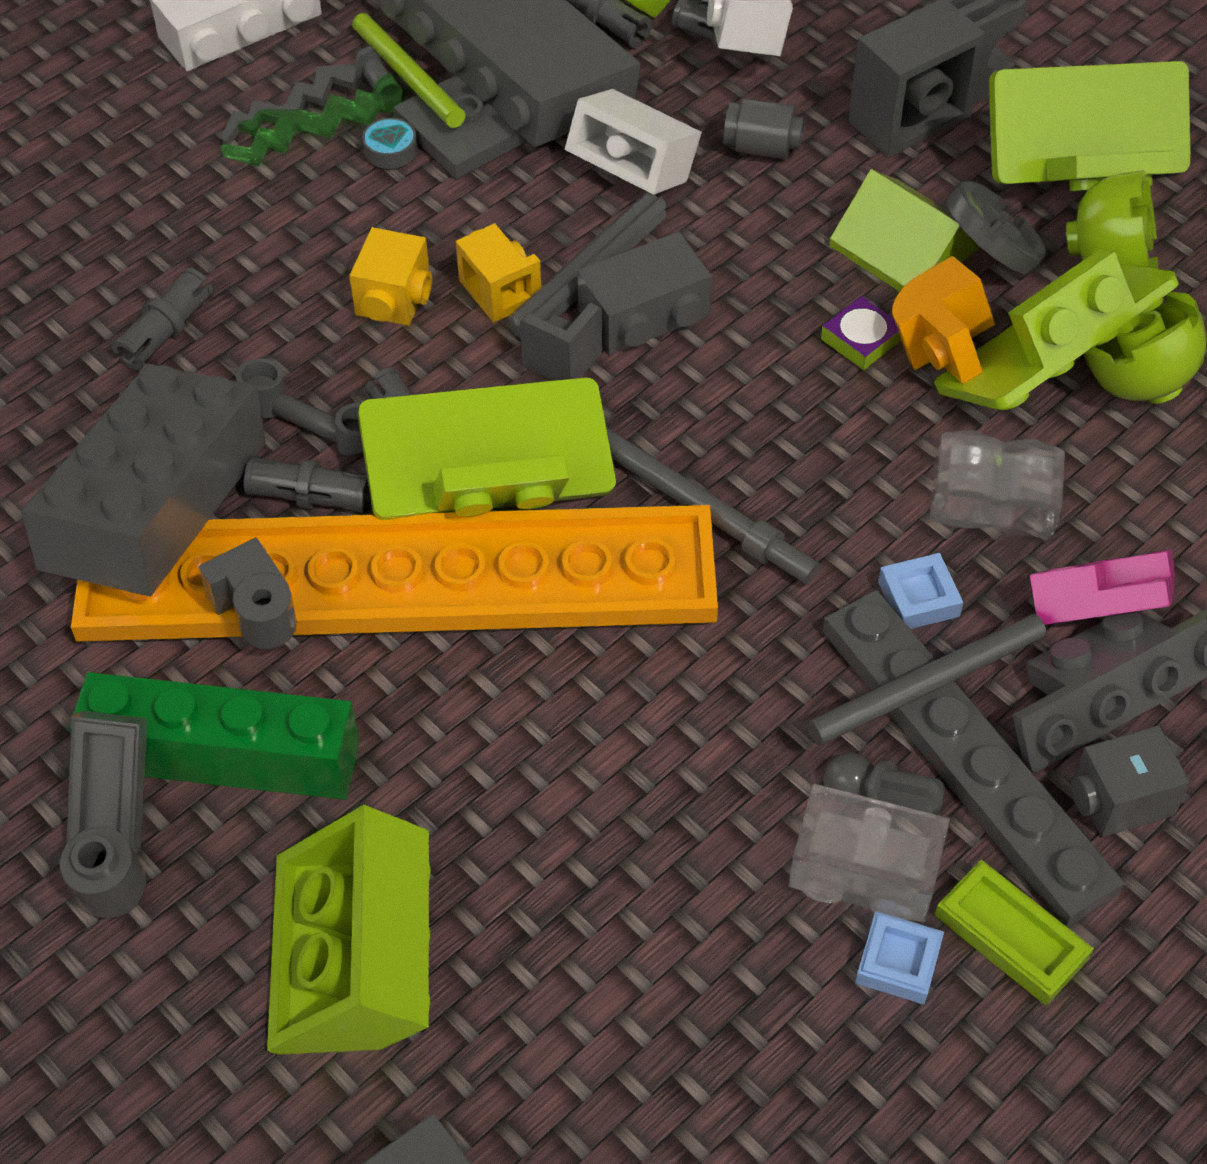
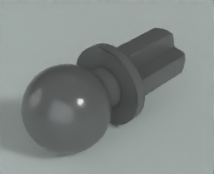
(885, 783)

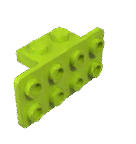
(1089, 122)
(1058, 326)
(486, 448)

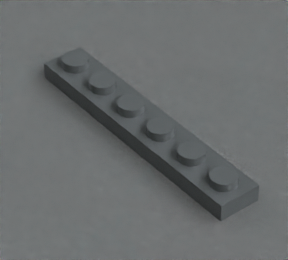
(978, 765)

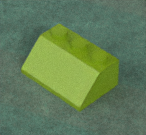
(351, 937)

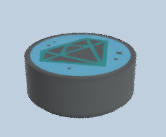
(389, 143)

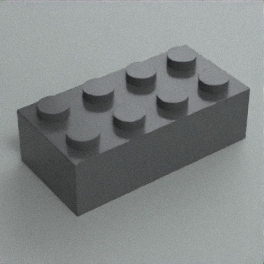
(145, 479)

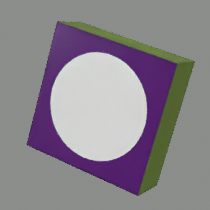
(861, 333)

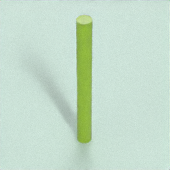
(409, 71)

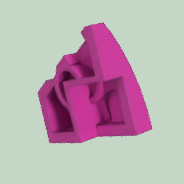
(1104, 587)

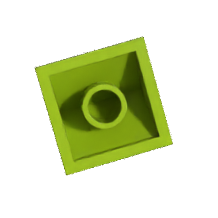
(898, 231)

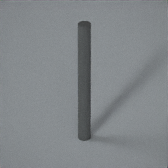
(926, 679)

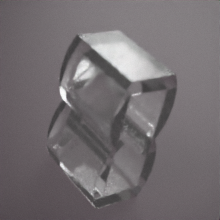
(997, 484)

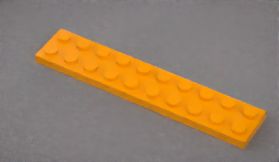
(439, 574)

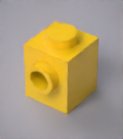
(391, 276)

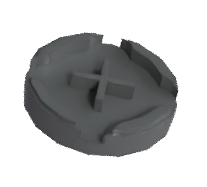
(982, 218)

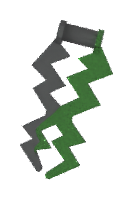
(293, 118)

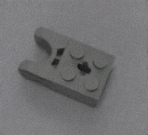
(928, 69)

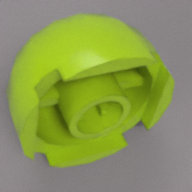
(1116, 218)
(1152, 352)

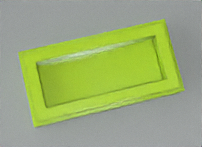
(1013, 932)

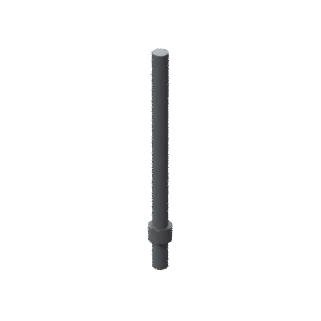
(757, 538)

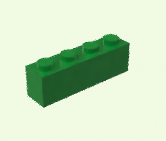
(234, 734)

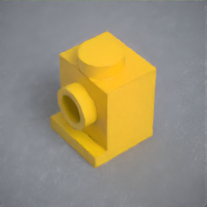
(496, 271)

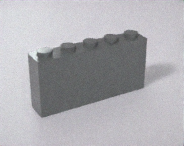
(521, 56)

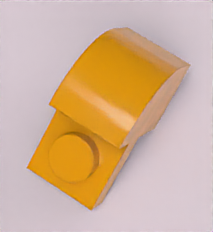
(940, 317)

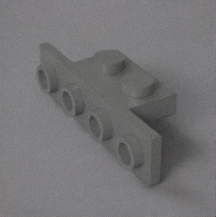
(1106, 681)

